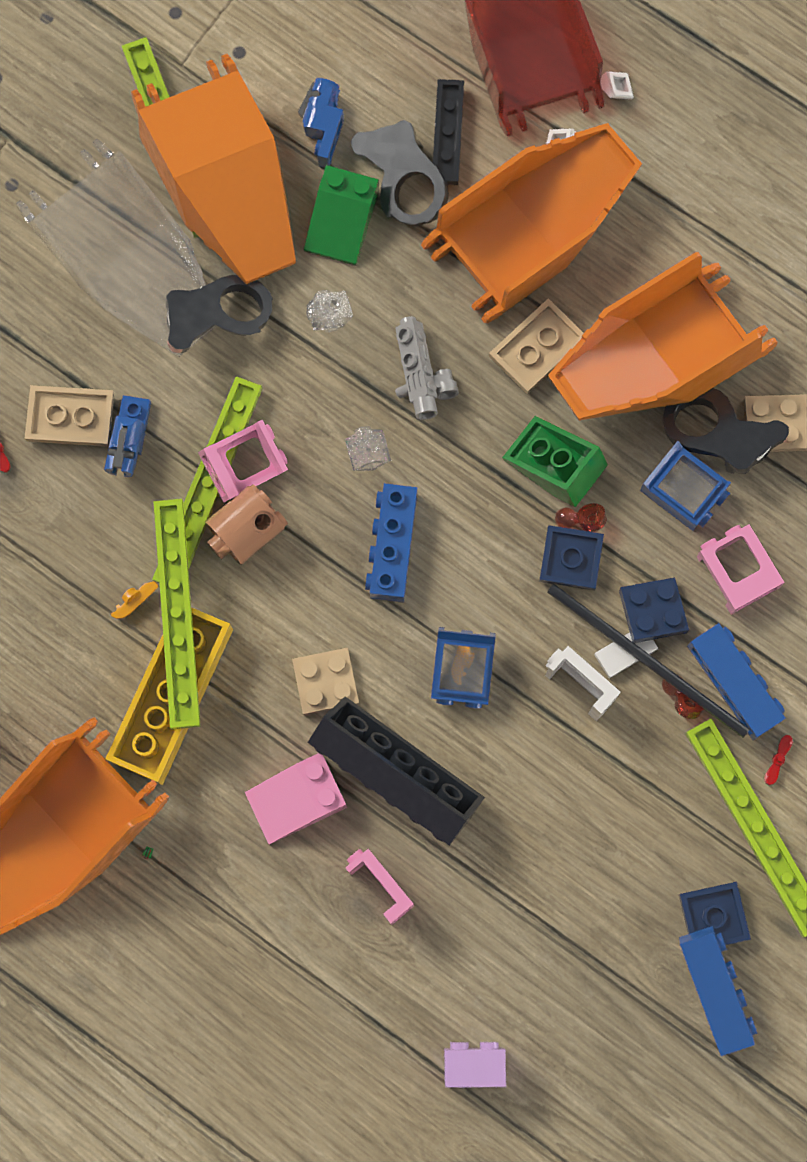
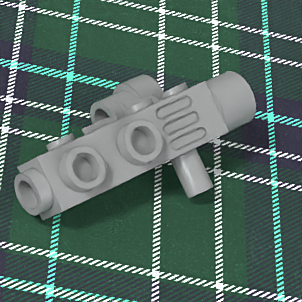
(420, 382)

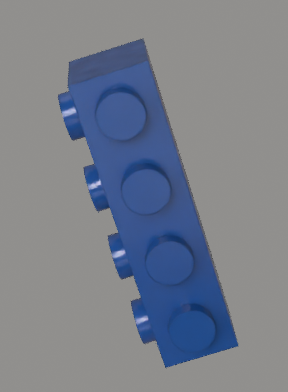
(393, 542)
(736, 681)
(717, 991)

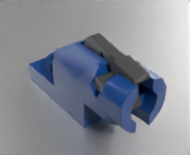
(322, 118)
(128, 435)

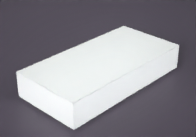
(615, 659)

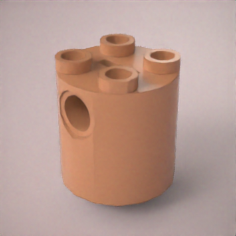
(244, 525)

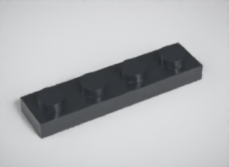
(448, 128)

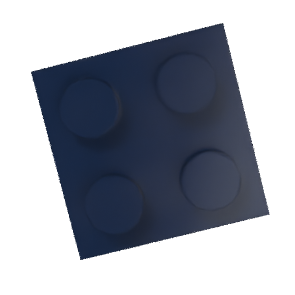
(571, 557)
(653, 610)
(716, 907)

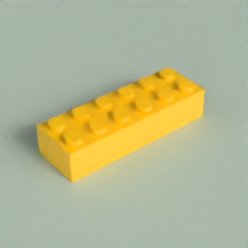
(145, 738)

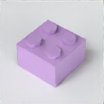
(474, 1066)

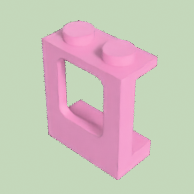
(221, 471)
(750, 588)
(403, 903)

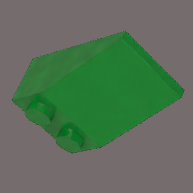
(341, 215)
(556, 460)

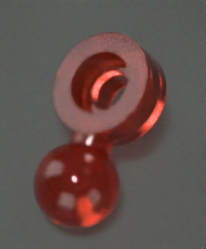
(590, 517)
(683, 704)

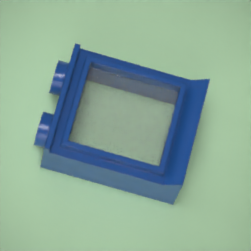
(686, 487)
(463, 667)

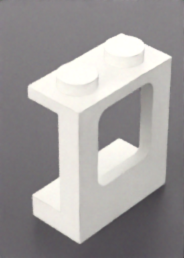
(586, 677)

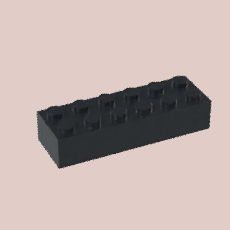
(396, 770)

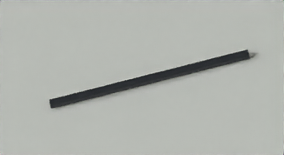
(648, 661)

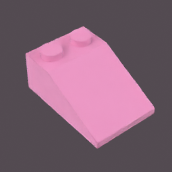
(295, 798)

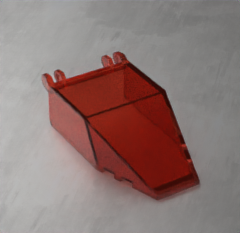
(534, 55)

